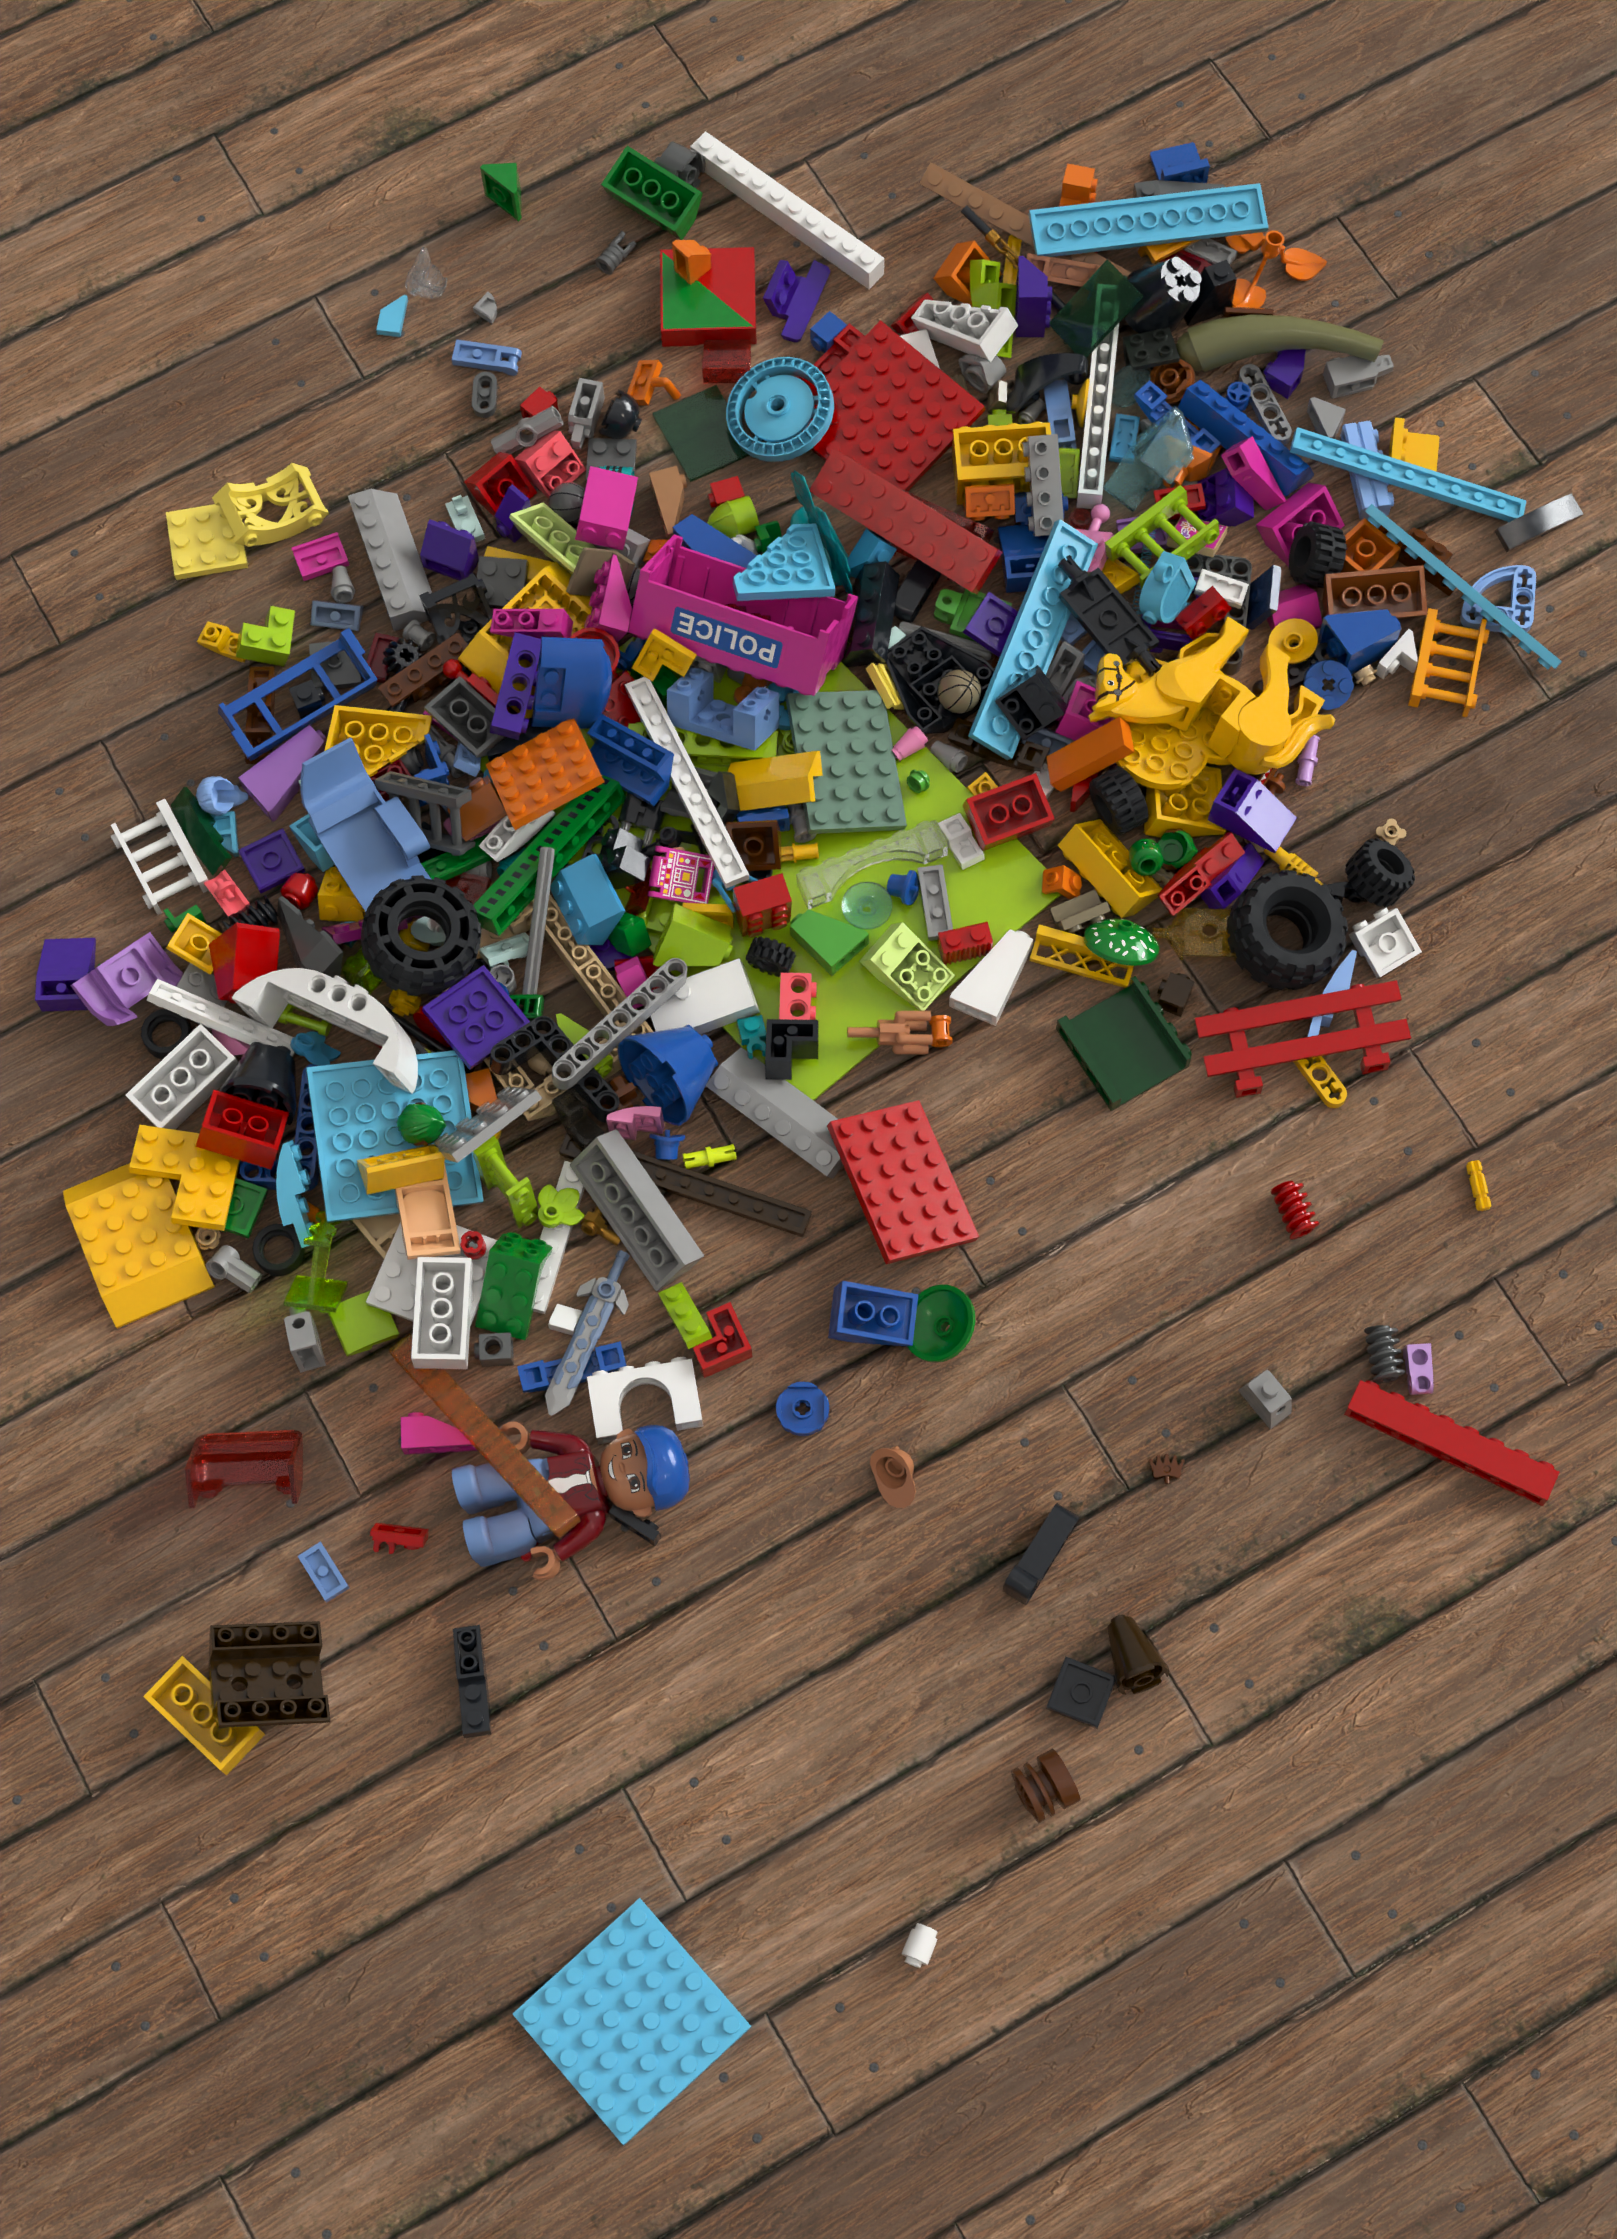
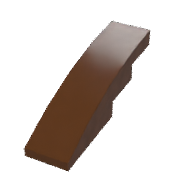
(257, 728)

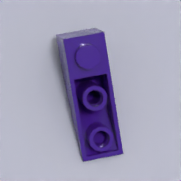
(1286, 371)
(1233, 880)

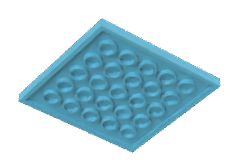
(357, 1120)
(631, 2021)

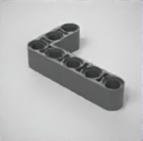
(1227, 567)

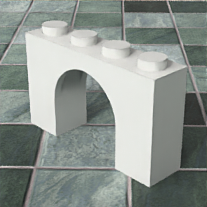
(609, 1389)

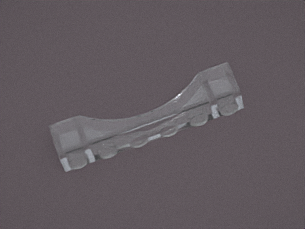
(918, 845)

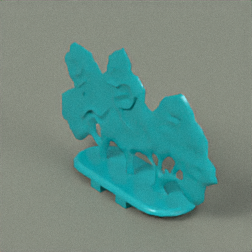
(831, 543)

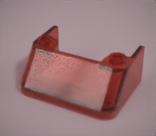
(244, 1460)

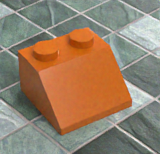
(955, 271)

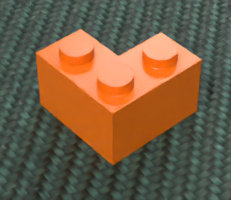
(1078, 186)

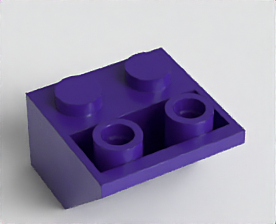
(1225, 500)
(449, 550)

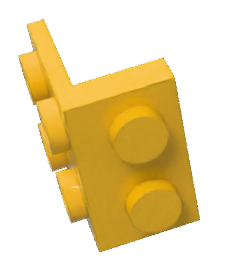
(337, 900)

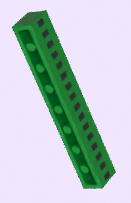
(564, 834)

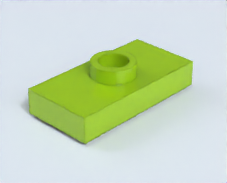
(1069, 471)

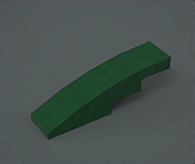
(199, 832)

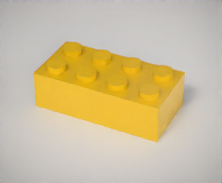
(186, 1703)

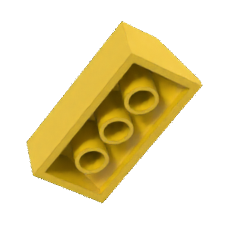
(1108, 867)

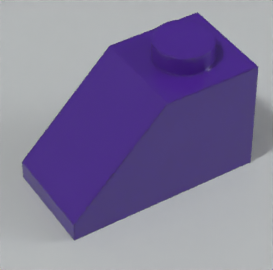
(512, 502)

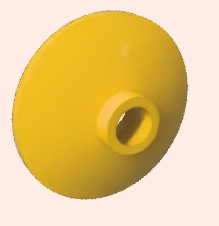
(1079, 402)
(1292, 632)

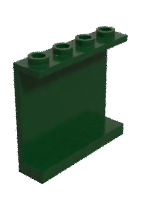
(1125, 1044)

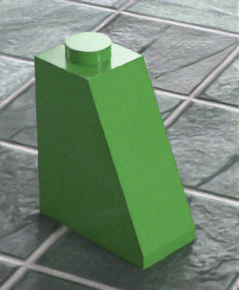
(828, 939)

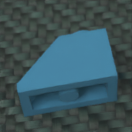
(869, 549)

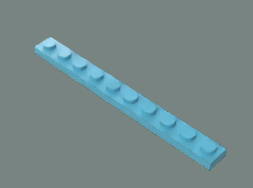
(1407, 475)
(1470, 595)

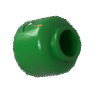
(1146, 857)

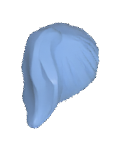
(219, 795)

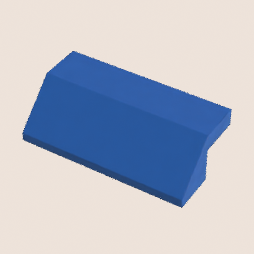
(631, 759)

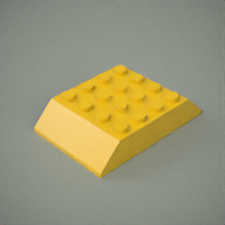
(133, 1246)

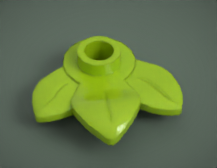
(560, 1203)

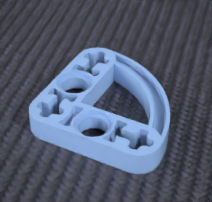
(1513, 612)

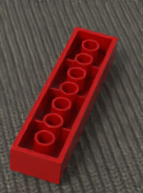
(905, 521)

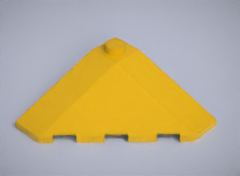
(377, 734)

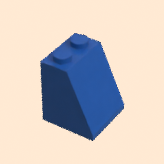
(1359, 637)

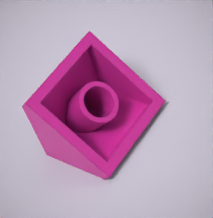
(1298, 603)

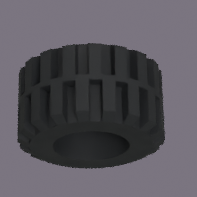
(1316, 552)
(1118, 801)
(1380, 872)

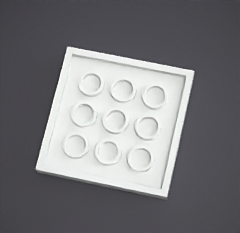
(396, 1279)

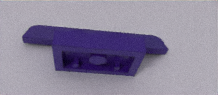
(795, 296)

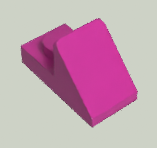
(631, 976)

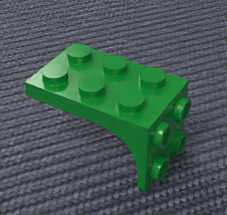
(511, 1284)

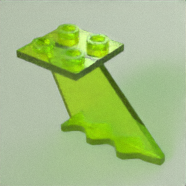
(316, 1291)

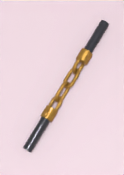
(993, 239)

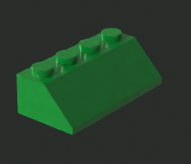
(653, 192)

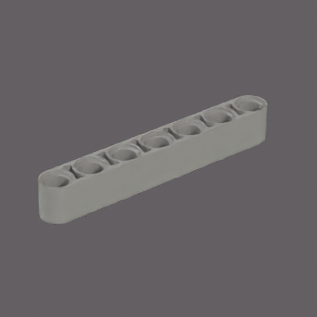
(614, 1034)

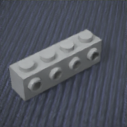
(1044, 481)

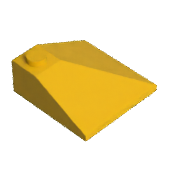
(1185, 807)

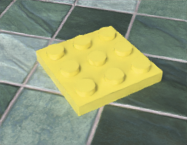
(203, 542)

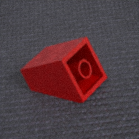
(242, 956)

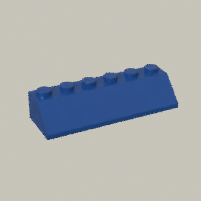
(1231, 426)

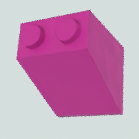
(606, 508)

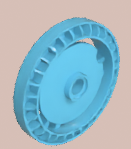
(775, 390)

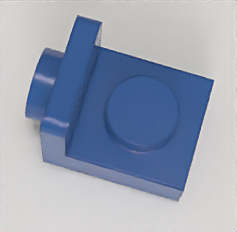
(632, 652)

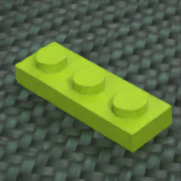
(685, 1315)

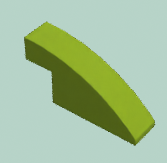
(988, 291)

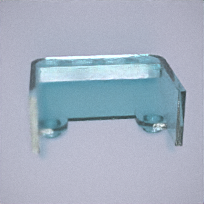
(1152, 457)

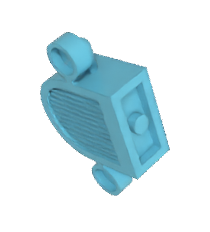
(1166, 589)

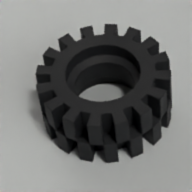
(770, 956)

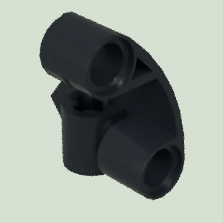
(1042, 371)

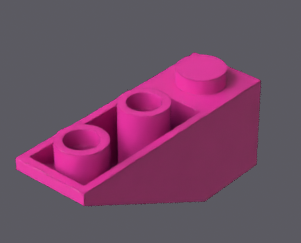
(1252, 473)
(532, 622)

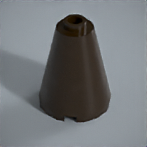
(1134, 1657)

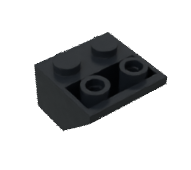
(1031, 703)

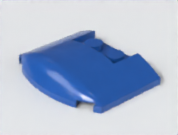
(571, 682)

